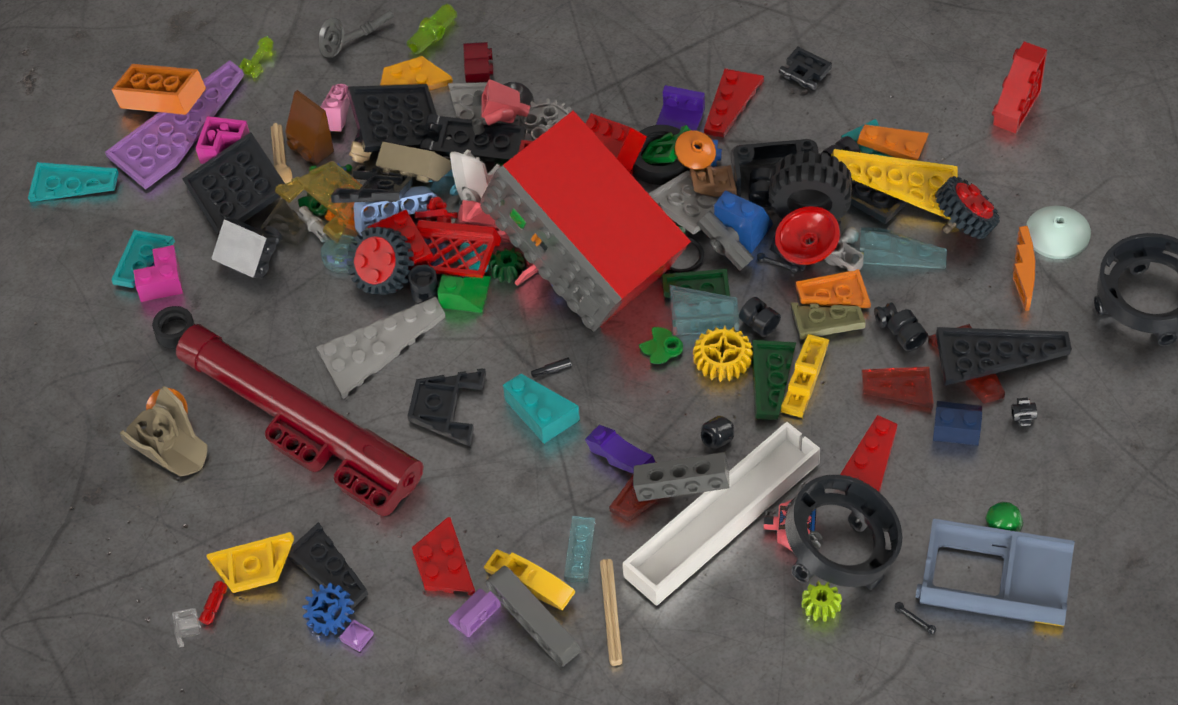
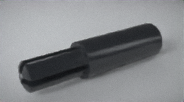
(552, 367)

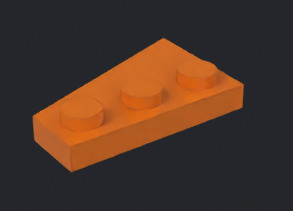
(893, 141)
(834, 289)

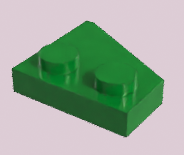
(663, 149)

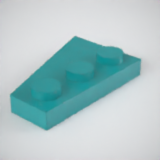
(138, 255)

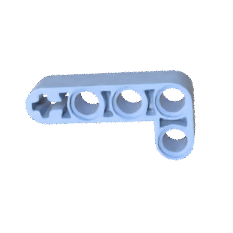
(417, 202)

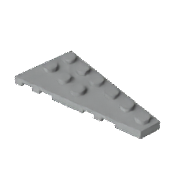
(372, 347)

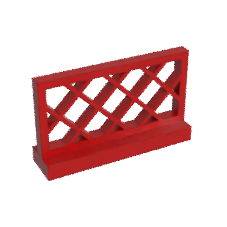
(457, 235)

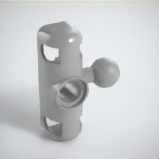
(844, 253)

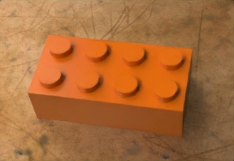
(159, 89)

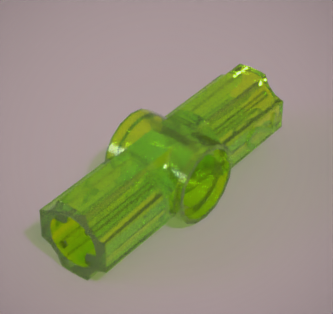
(431, 29)

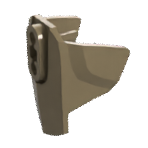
(175, 444)

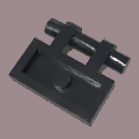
(808, 63)

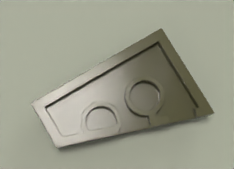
(826, 321)

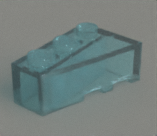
(700, 310)

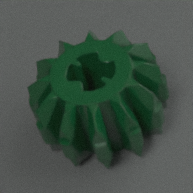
(507, 265)

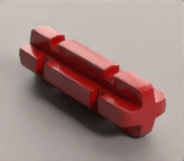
(213, 602)

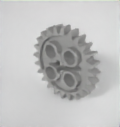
(541, 118)

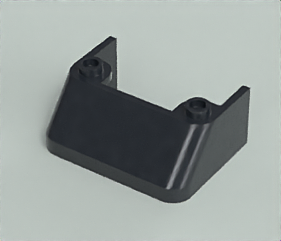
(766, 154)

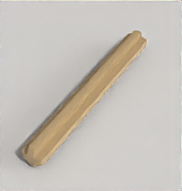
(611, 612)

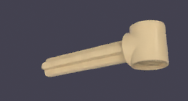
(279, 153)

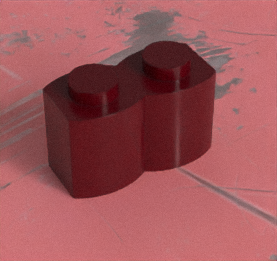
(477, 62)

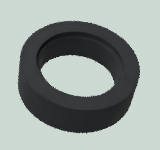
(657, 174)

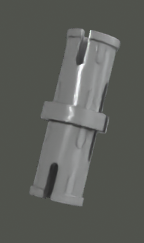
(313, 222)

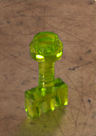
(252, 66)

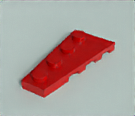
(730, 100)

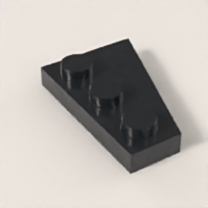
(875, 202)

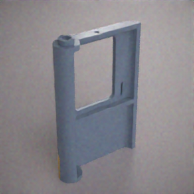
(1032, 574)

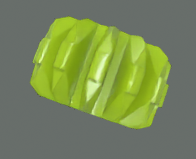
(814, 598)

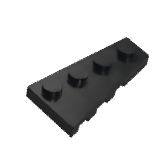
(324, 563)

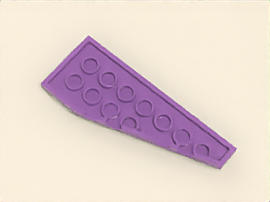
(167, 137)

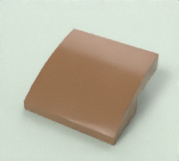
(713, 180)

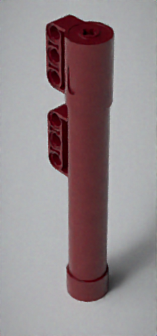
(308, 423)

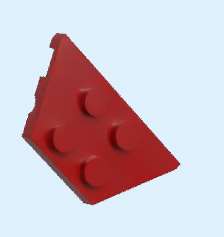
(442, 561)

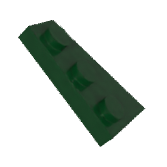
(709, 281)

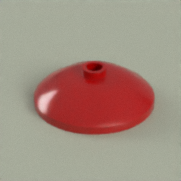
(807, 226)

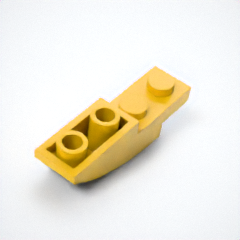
(539, 581)

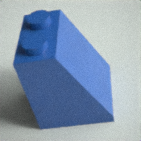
(744, 217)

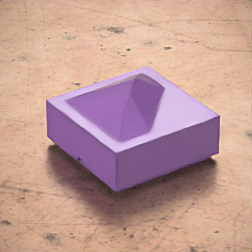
(356, 635)

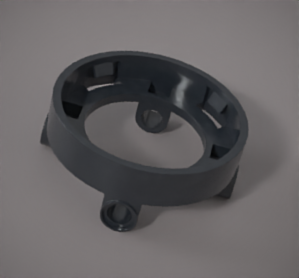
(1136, 254)
(868, 510)

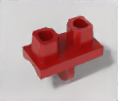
(436, 212)

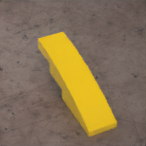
(805, 375)

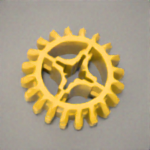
(736, 354)

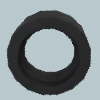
(170, 314)

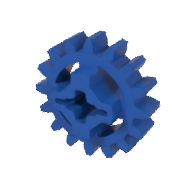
(335, 615)

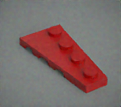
(872, 453)

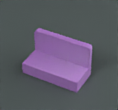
(474, 612)

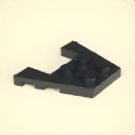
(376, 188)
(435, 403)

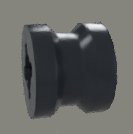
(884, 314)

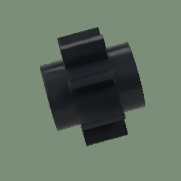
(1024, 411)

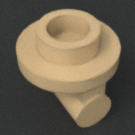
(358, 154)

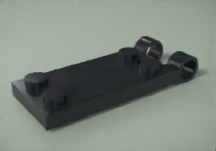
(495, 144)

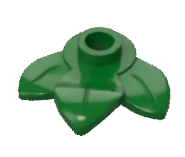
(660, 345)

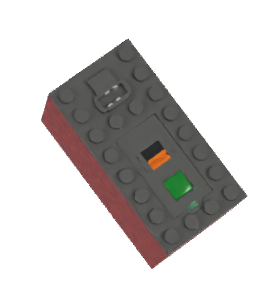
(583, 221)

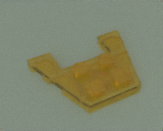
(321, 184)

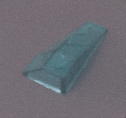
(894, 249)

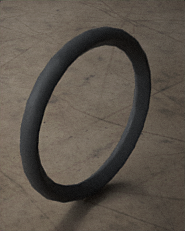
(701, 256)

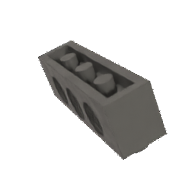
(681, 477)

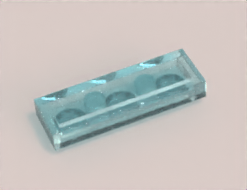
(579, 549)

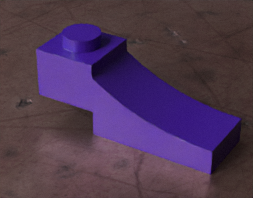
(618, 451)

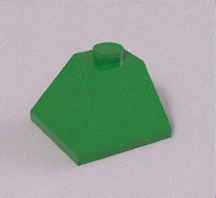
(463, 292)

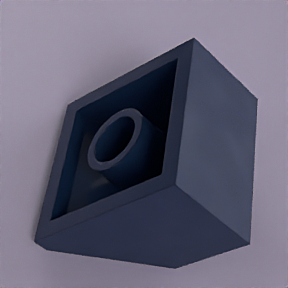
(957, 423)

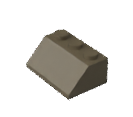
(412, 162)

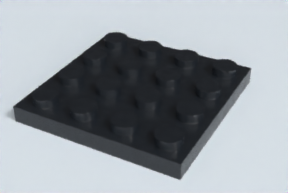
(392, 114)
(235, 183)

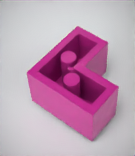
(219, 135)
(162, 279)

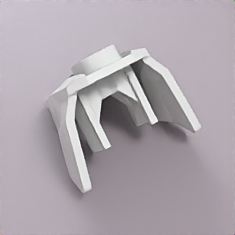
(470, 175)

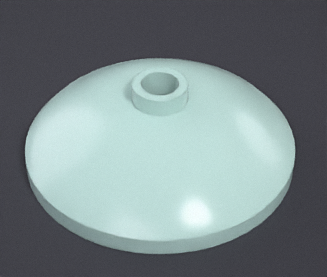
(1057, 239)

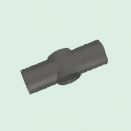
(725, 240)

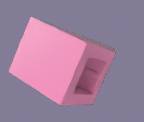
(336, 107)

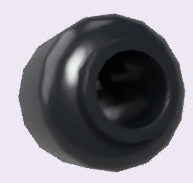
(717, 432)

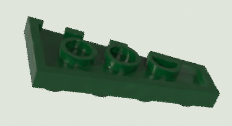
(770, 374)

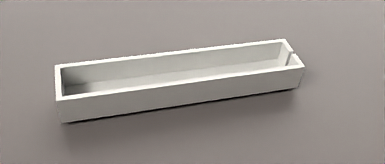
(721, 514)

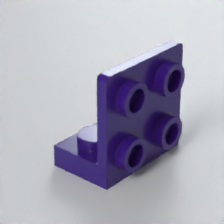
(681, 108)

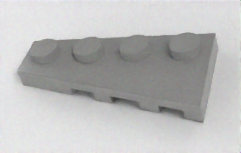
(462, 99)

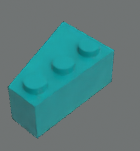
(540, 407)

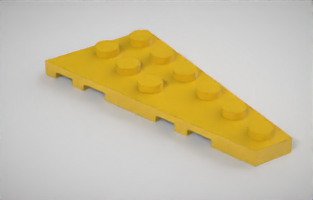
(901, 178)

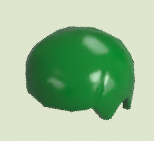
(1004, 516)

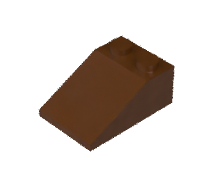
(308, 129)

